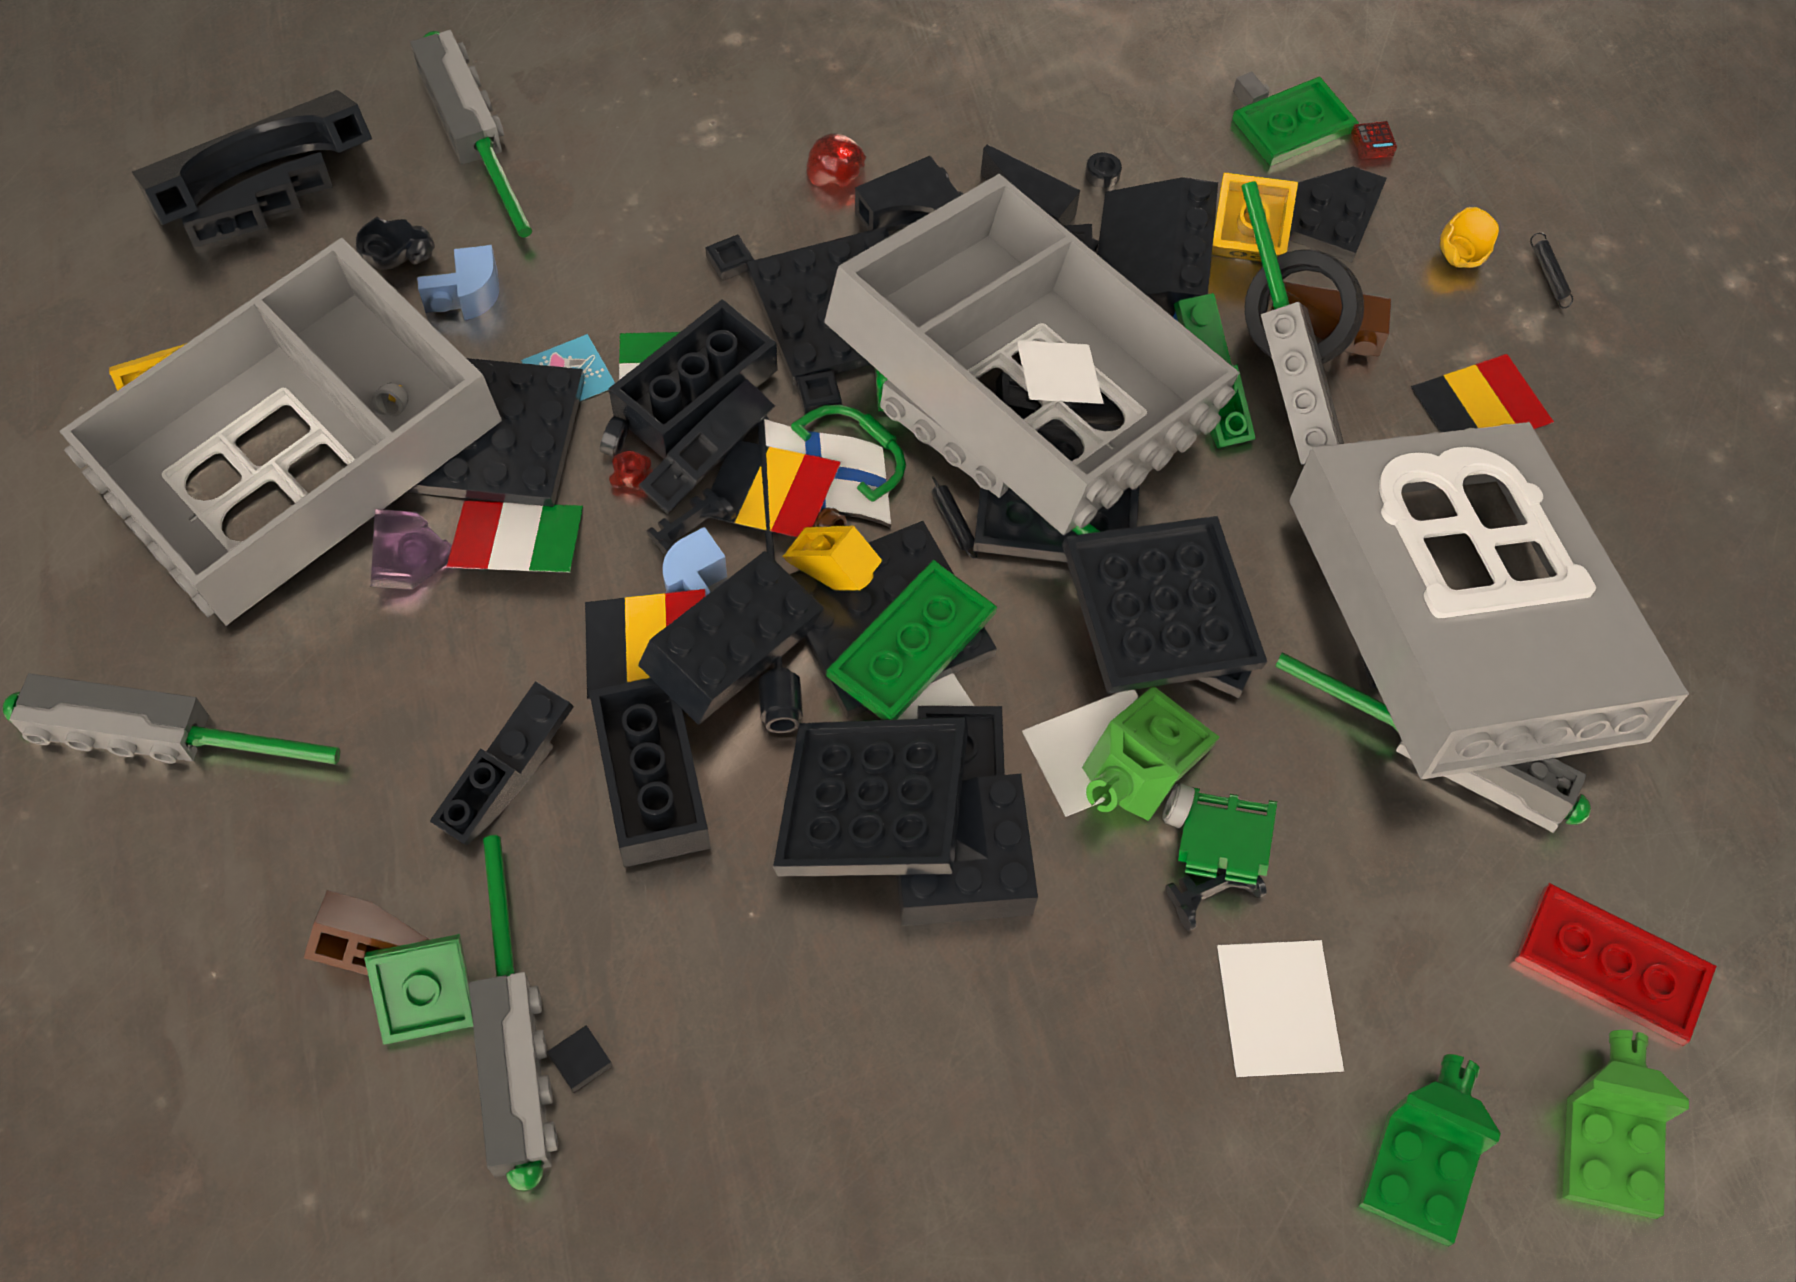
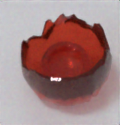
(834, 160)

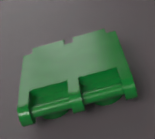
(1227, 838)

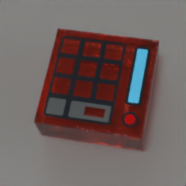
(1374, 140)

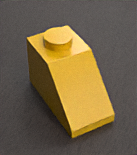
(834, 556)

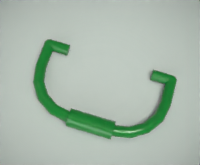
(872, 427)

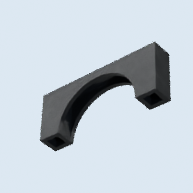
(182, 180)
(904, 195)

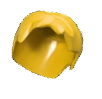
(1469, 238)

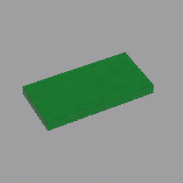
(911, 642)

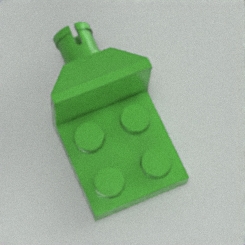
(1145, 754)
(1620, 1132)

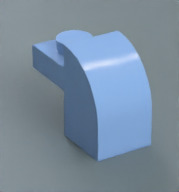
(471, 288)
(694, 563)

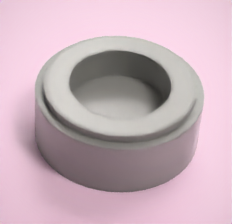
(1178, 805)

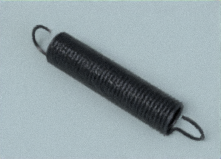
(1551, 269)
(953, 517)

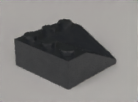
(991, 861)

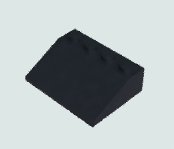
(1161, 237)

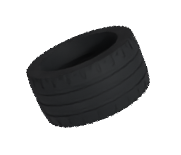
(1315, 261)

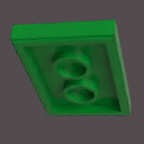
(1294, 121)

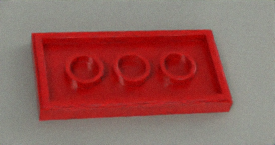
(1616, 964)

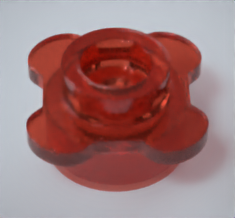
(626, 462)

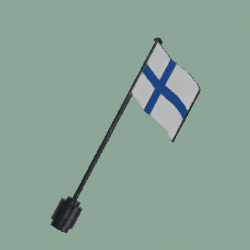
(860, 462)

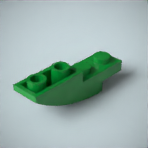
(1203, 320)

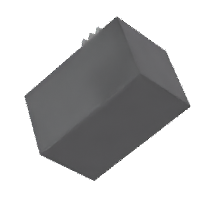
(1250, 89)

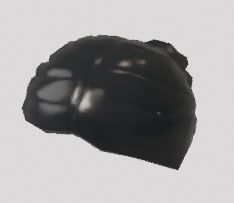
(393, 242)

